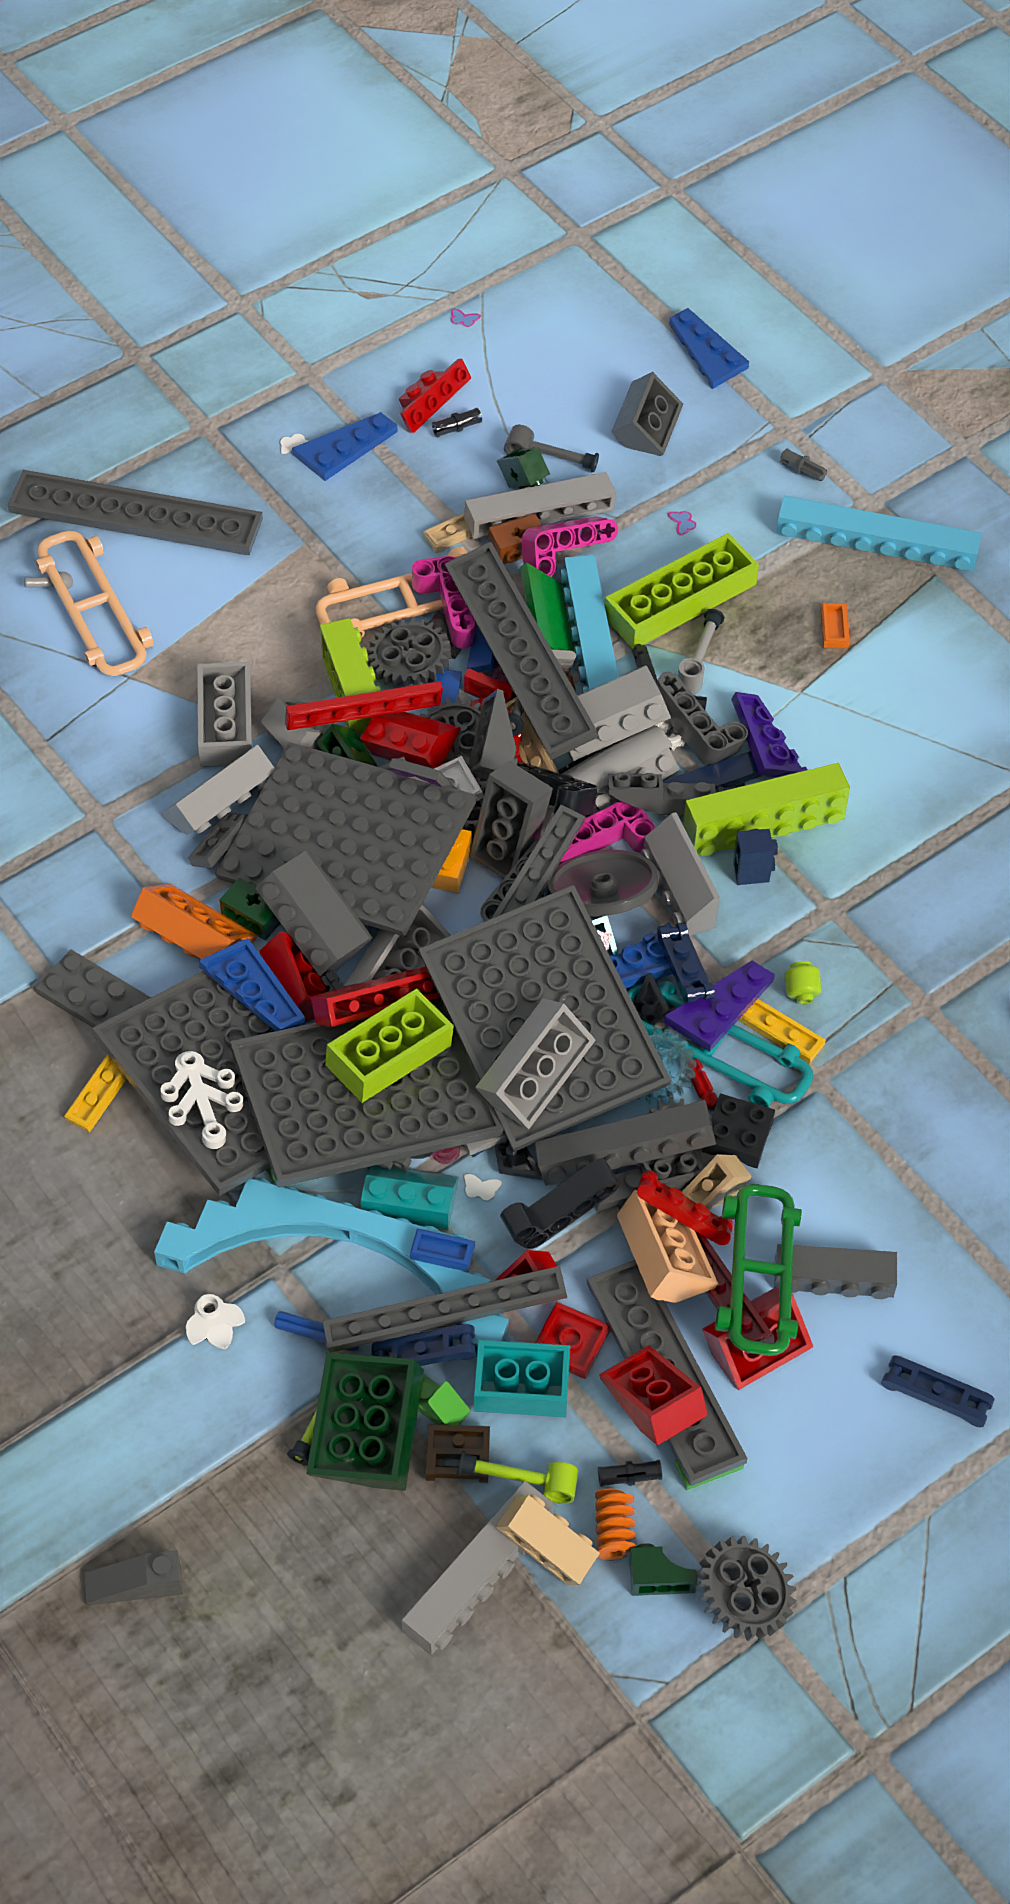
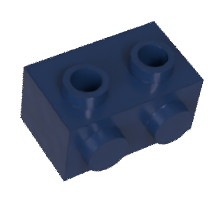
(754, 856)

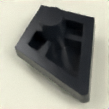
(651, 1002)
(516, 1163)

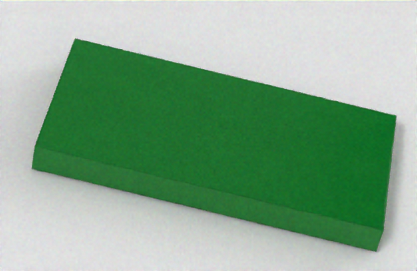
(547, 606)

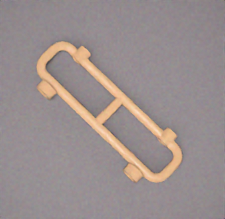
(90, 550)
(340, 592)

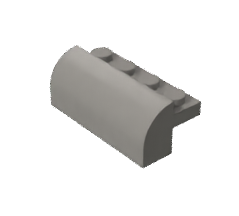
(636, 754)

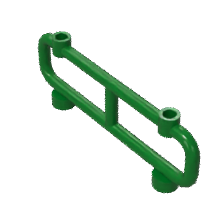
(731, 1317)

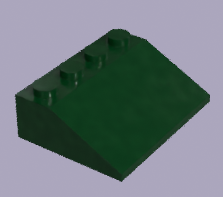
(366, 1420)

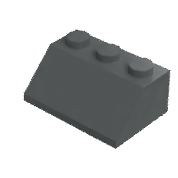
(647, 415)

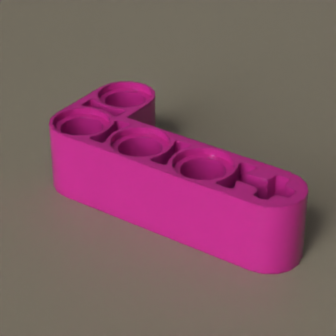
(569, 539)
(432, 576)
(610, 826)

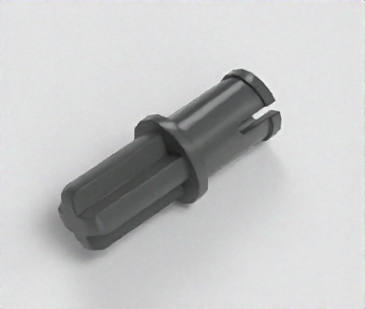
(803, 464)

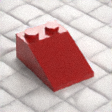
(655, 1394)

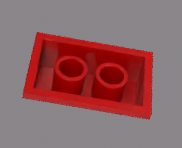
(411, 737)
(293, 972)
(747, 1368)

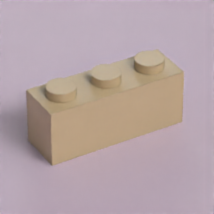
(548, 1539)

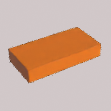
(835, 625)

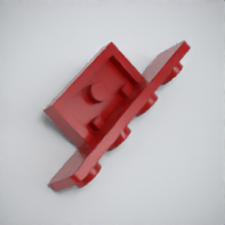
(431, 393)

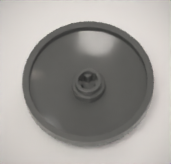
(607, 880)

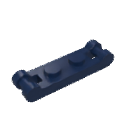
(685, 963)
(430, 1346)
(938, 1390)

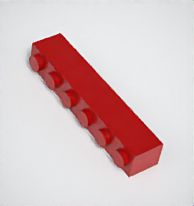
(369, 997)

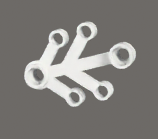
(201, 1094)

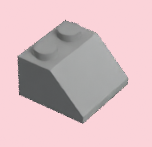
(275, 724)

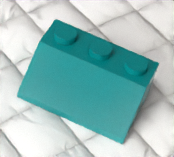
(410, 1195)
(521, 1378)

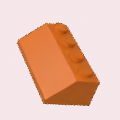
(187, 921)

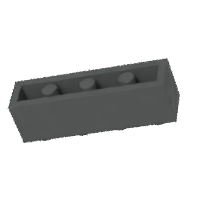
(842, 1271)

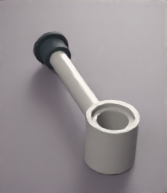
(692, 669)

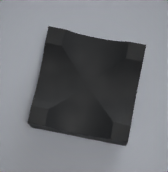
(740, 1129)

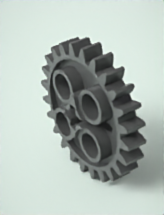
(409, 653)
(461, 714)
(745, 1588)

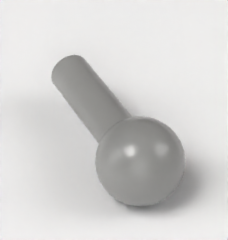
(33, 582)

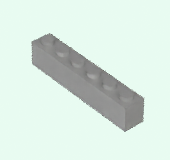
(549, 502)
(466, 1582)

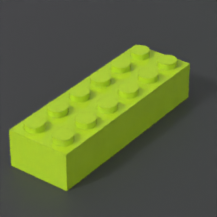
(681, 590)
(780, 804)

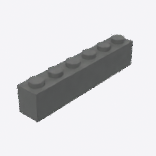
(626, 1141)

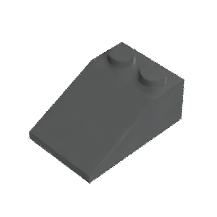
(493, 738)

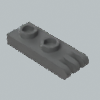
(217, 841)

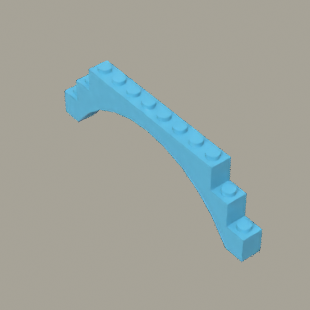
(284, 1211)

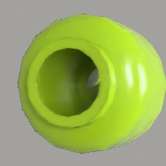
(803, 982)

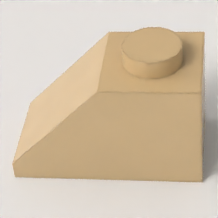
(719, 1178)

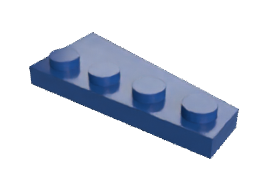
(712, 353)
(344, 446)
(641, 959)
(253, 983)

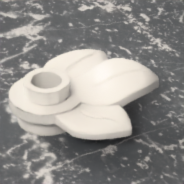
(213, 1326)

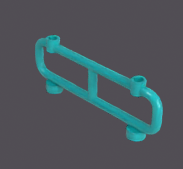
(761, 1092)

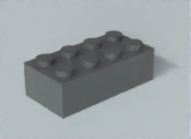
(509, 818)

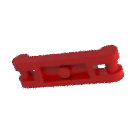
(683, 1209)

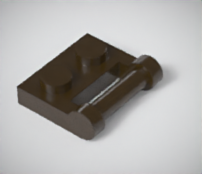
(449, 1442)

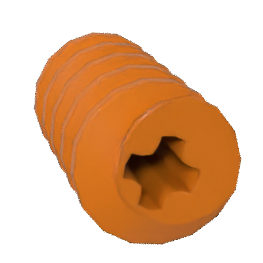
(614, 1523)

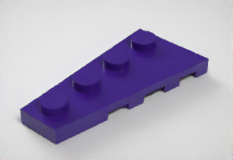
(764, 739)
(711, 1019)

